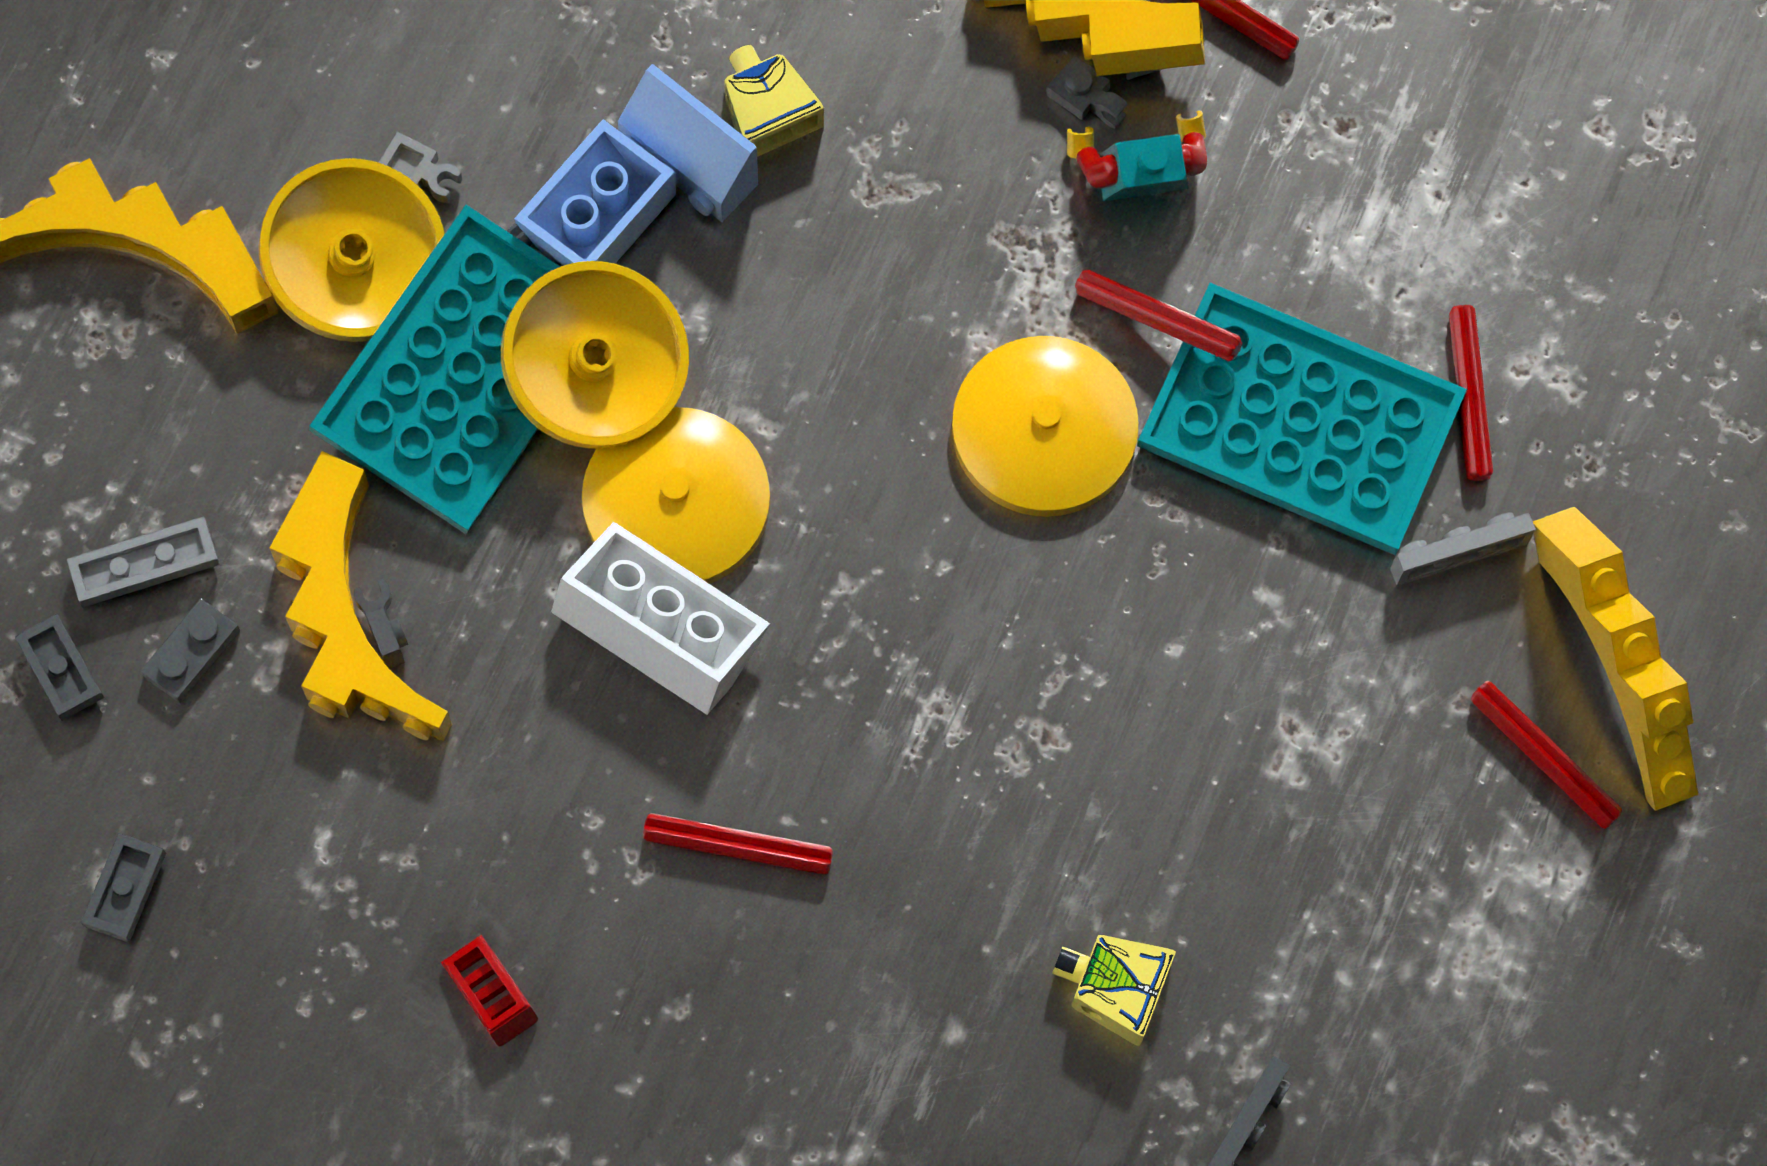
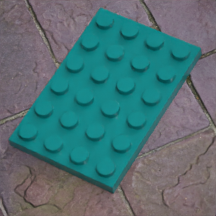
(430, 387)
(1304, 420)

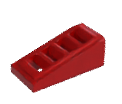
(509, 1014)

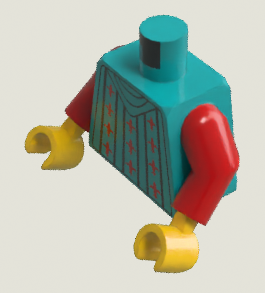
(1142, 164)

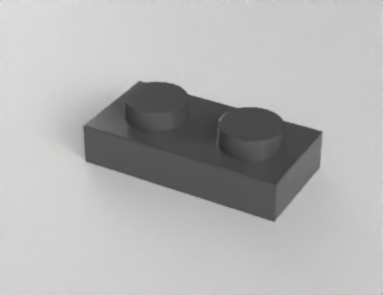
(190, 650)
(59, 667)
(123, 887)

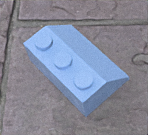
(705, 152)
(598, 200)

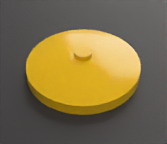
(345, 245)
(594, 354)
(1044, 426)
(685, 490)

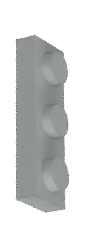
(1462, 547)
(142, 561)

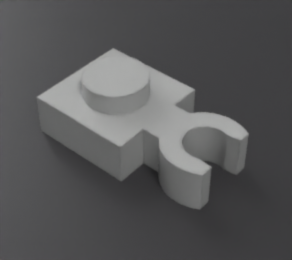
(419, 165)

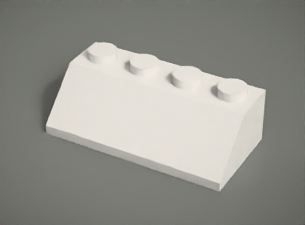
(659, 617)

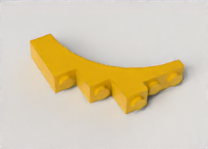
(1121, 33)
(143, 224)
(1627, 642)
(347, 668)

